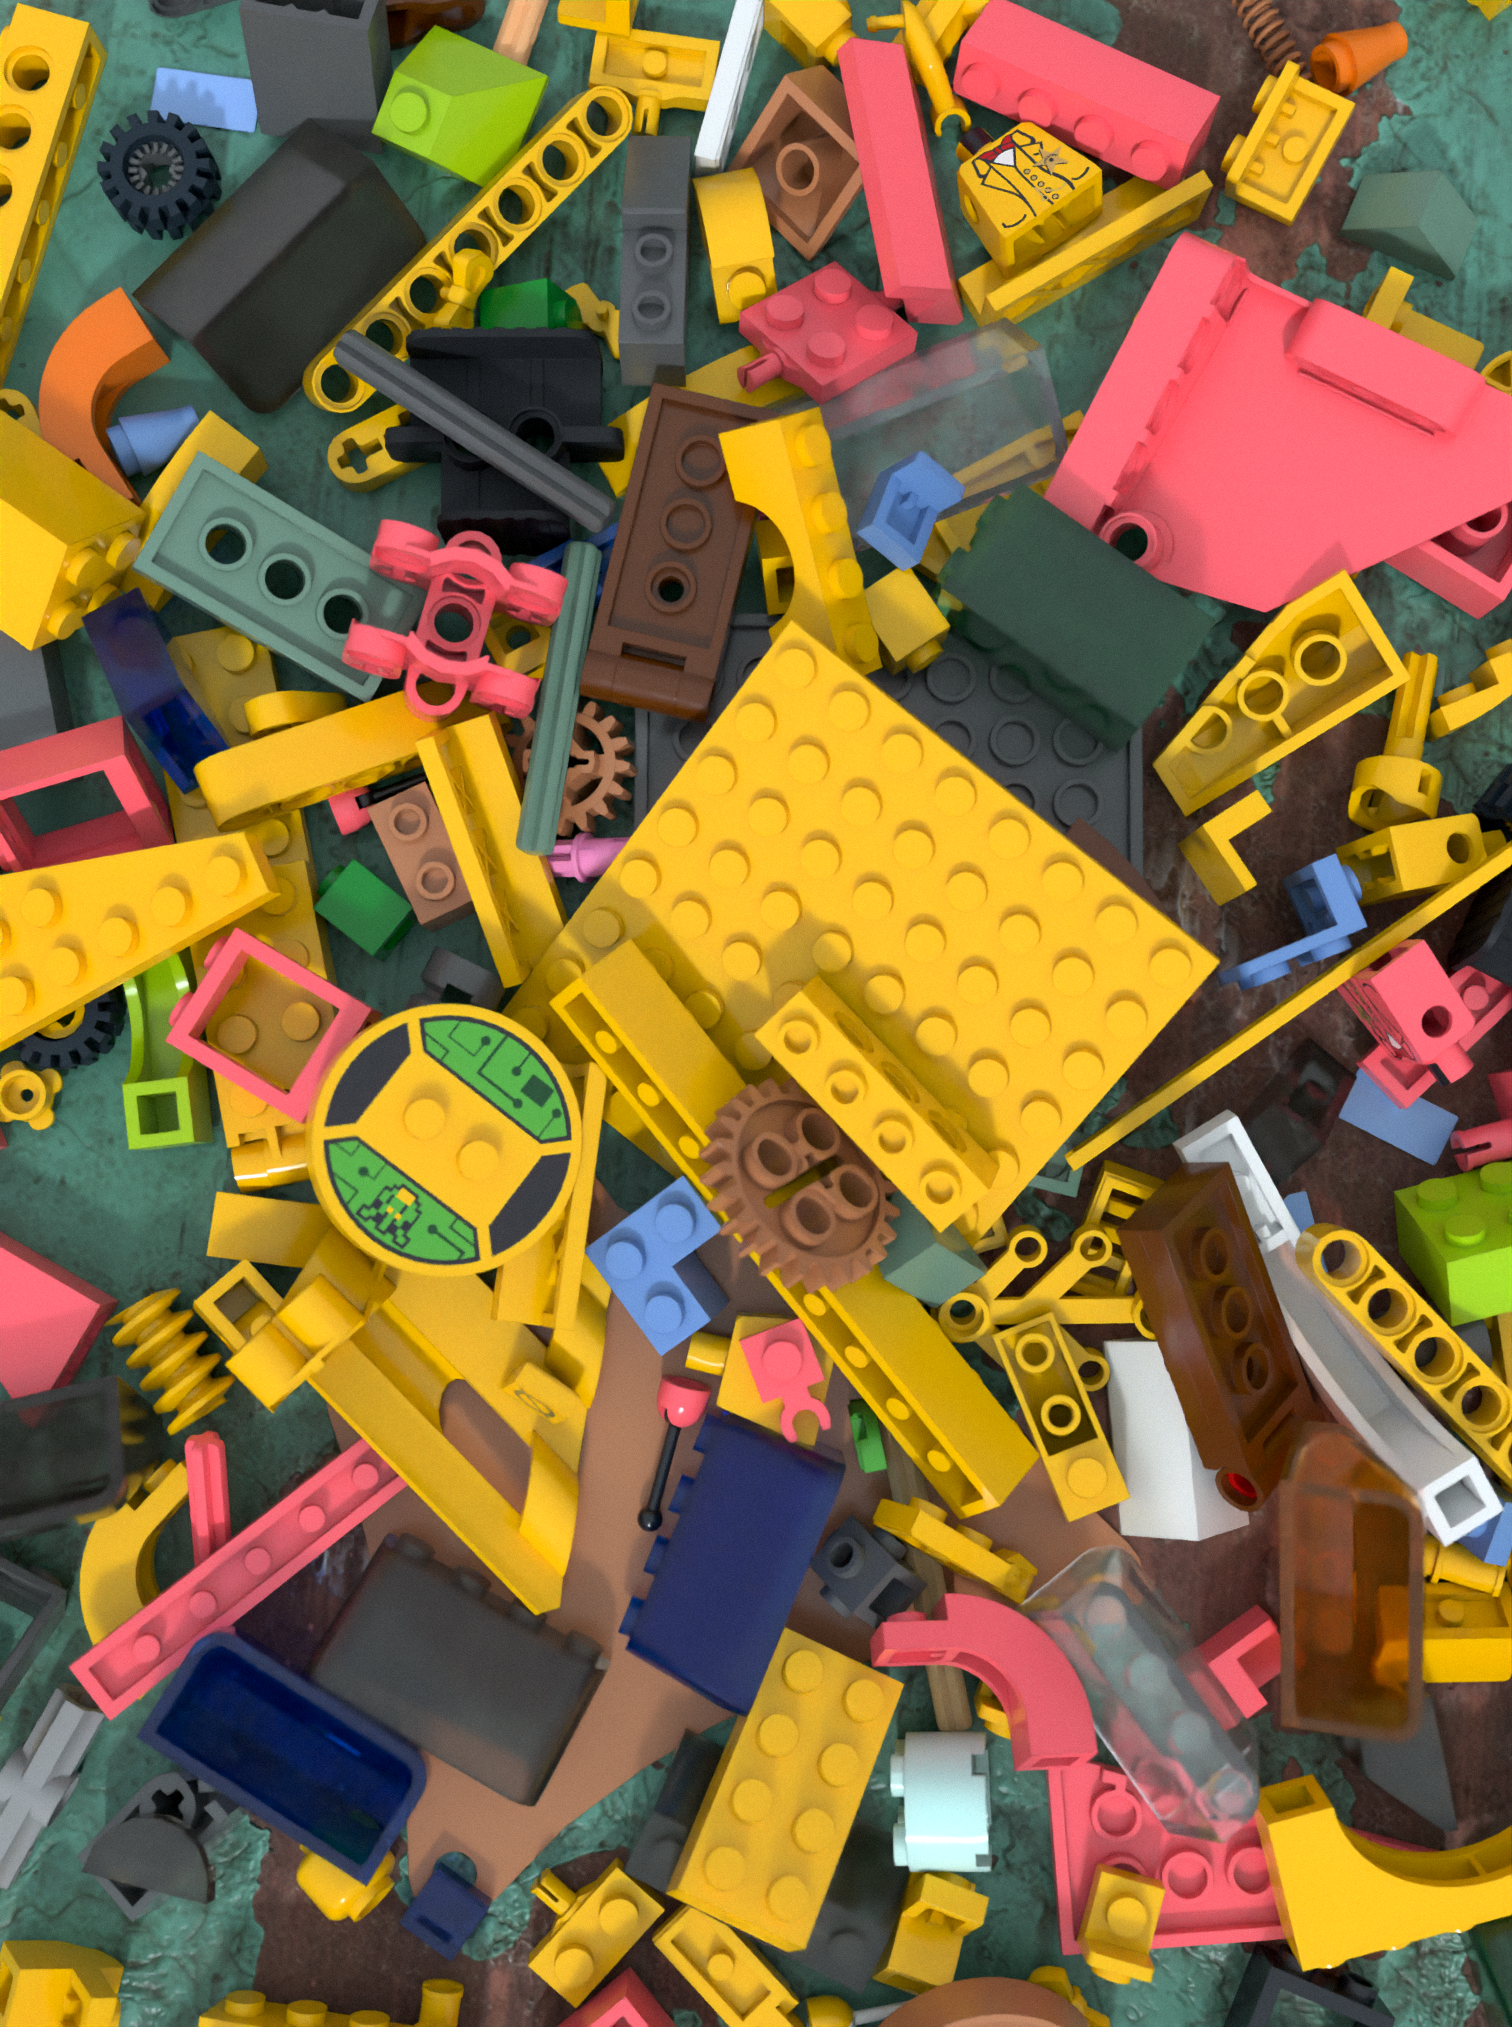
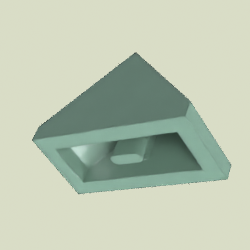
(1412, 219)
(924, 1260)

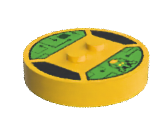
(444, 1140)

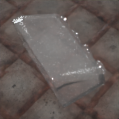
(969, 403)
(1152, 1694)

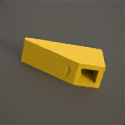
(1060, 1417)

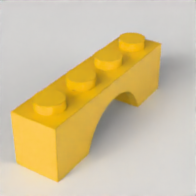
(791, 477)

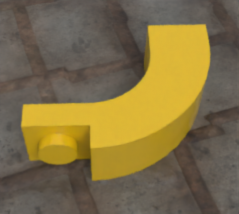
(121, 1549)

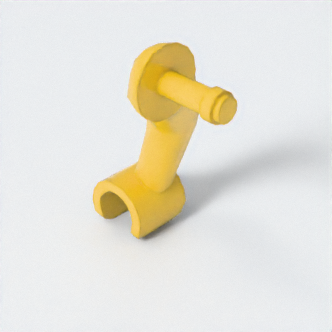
(927, 62)

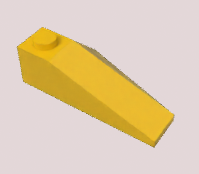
(1292, 684)

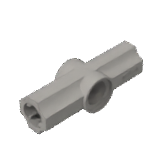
(44, 1774)

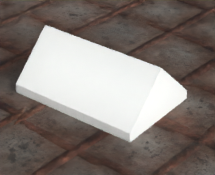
(1157, 1452)

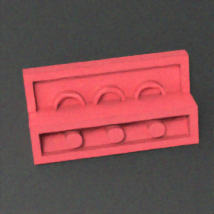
(899, 180)

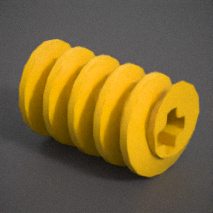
(171, 1358)

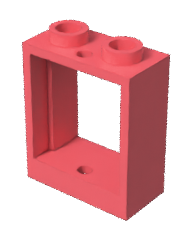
(72, 754)
(223, 966)

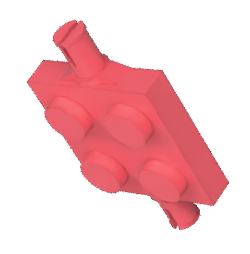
(824, 334)

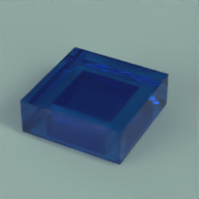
(445, 1911)

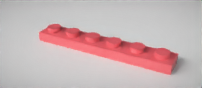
(236, 1576)

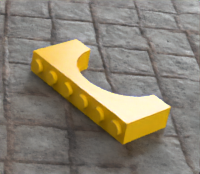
(1358, 1897)

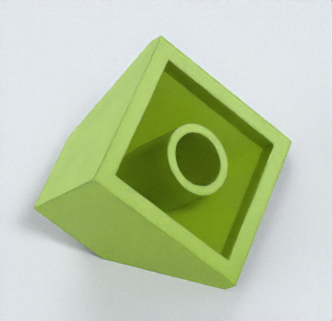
(460, 107)

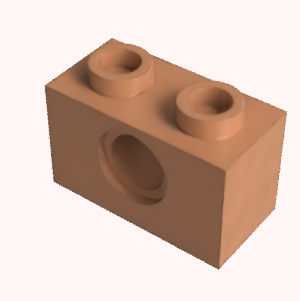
(423, 856)

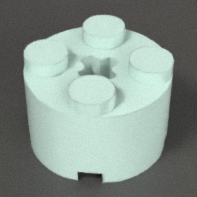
(944, 1801)

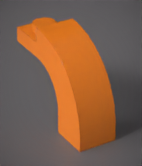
(87, 376)

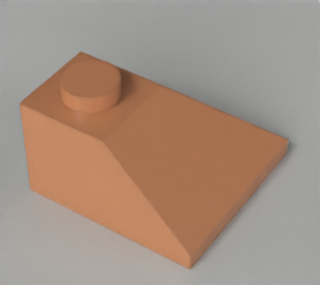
(804, 158)

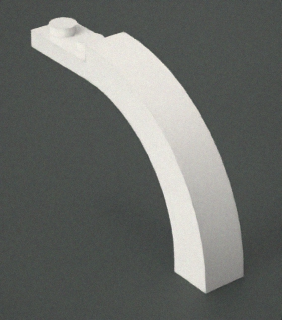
(1340, 1361)

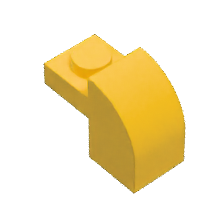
(735, 240)
(930, 1931)
(58, 1985)

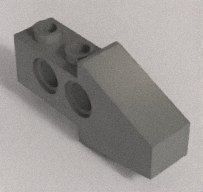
(655, 260)

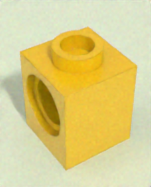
(905, 622)

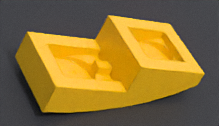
(265, 1229)

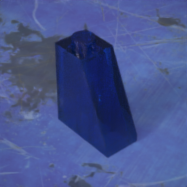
(155, 686)

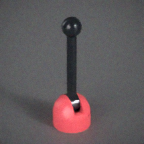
(352, 805)
(680, 1404)

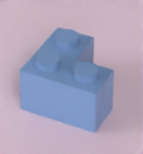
(655, 1268)

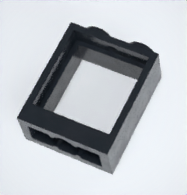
(1277, 1970)

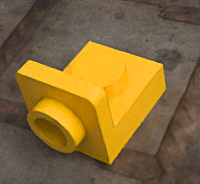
(1120, 1924)

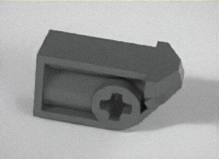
(203, 1808)

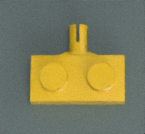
(656, 72)
(591, 1928)

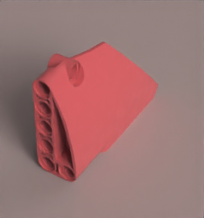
(1276, 437)

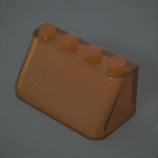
(1350, 1589)

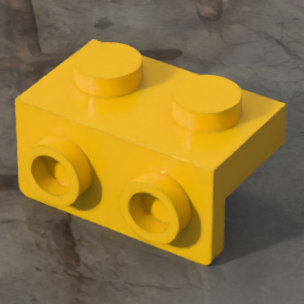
(1286, 146)

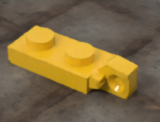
(959, 1550)
(727, 1970)

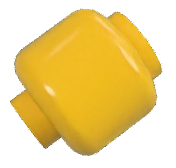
(339, 1893)

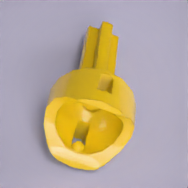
(1400, 780)

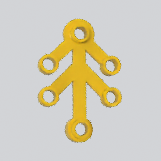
(1043, 1298)

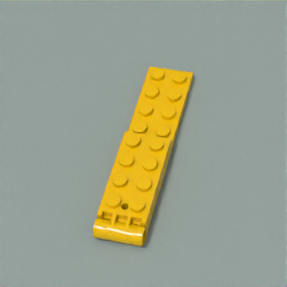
(264, 1015)

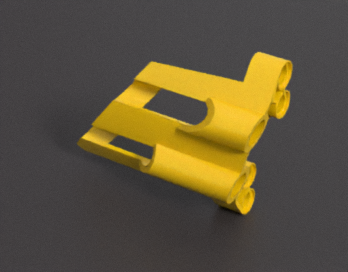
(383, 1354)

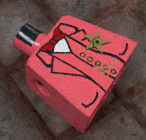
(1413, 1010)

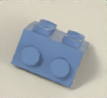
(1328, 911)

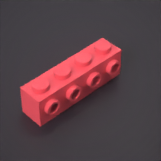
(1084, 93)

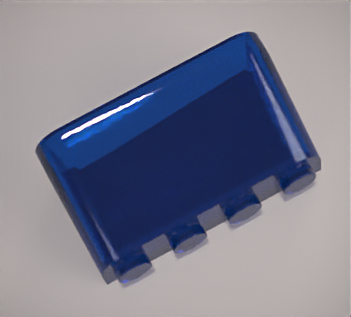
(732, 1558)
(288, 1750)

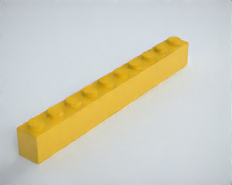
(867, 1327)

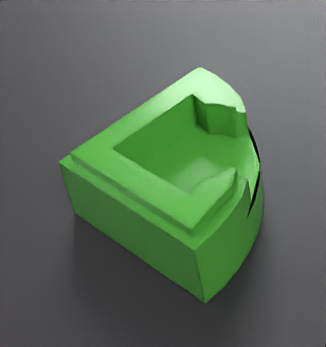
(866, 1436)

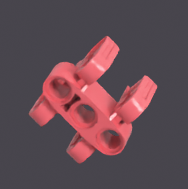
(522, 593)

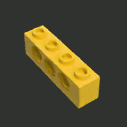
(878, 1103)

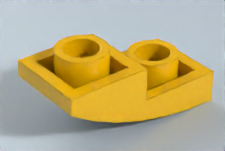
(1488, 688)

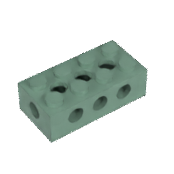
(272, 534)

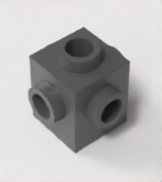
(866, 1573)

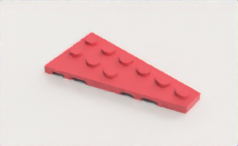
(1211, 1887)

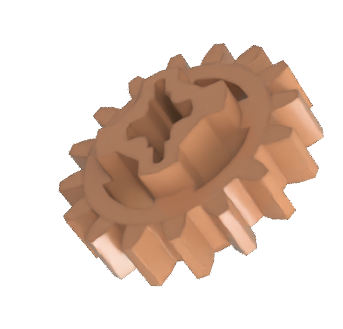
(598, 771)

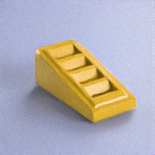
(1126, 1180)

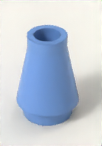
(151, 438)

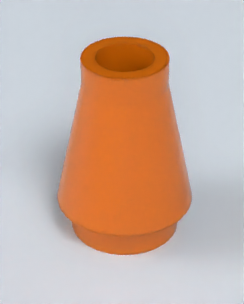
(1355, 56)

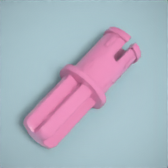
(584, 856)

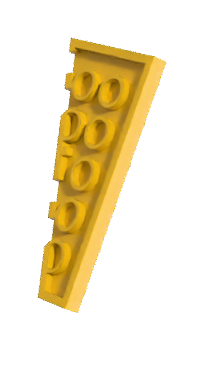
(108, 918)

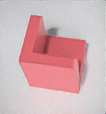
(1245, 1657)

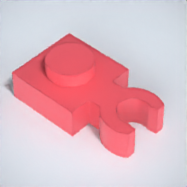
(784, 1367)

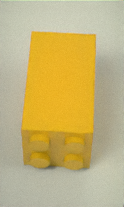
(59, 539)

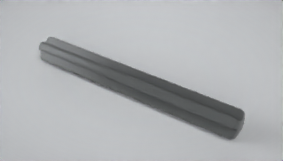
(474, 431)

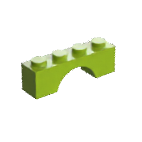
(164, 1086)

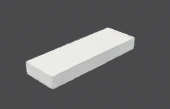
(729, 87)

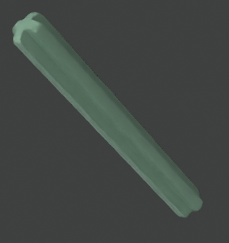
(558, 702)

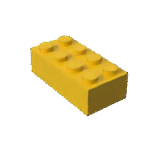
(786, 1793)

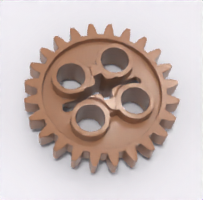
(824, 1231)

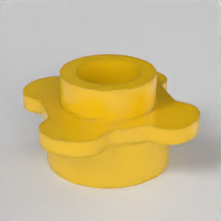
(43, 1084)

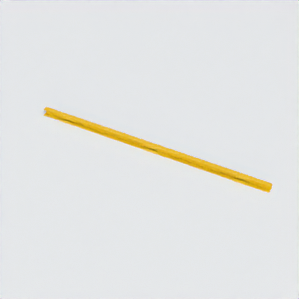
(1291, 1007)

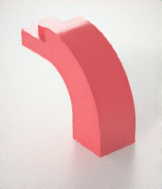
(1015, 1659)

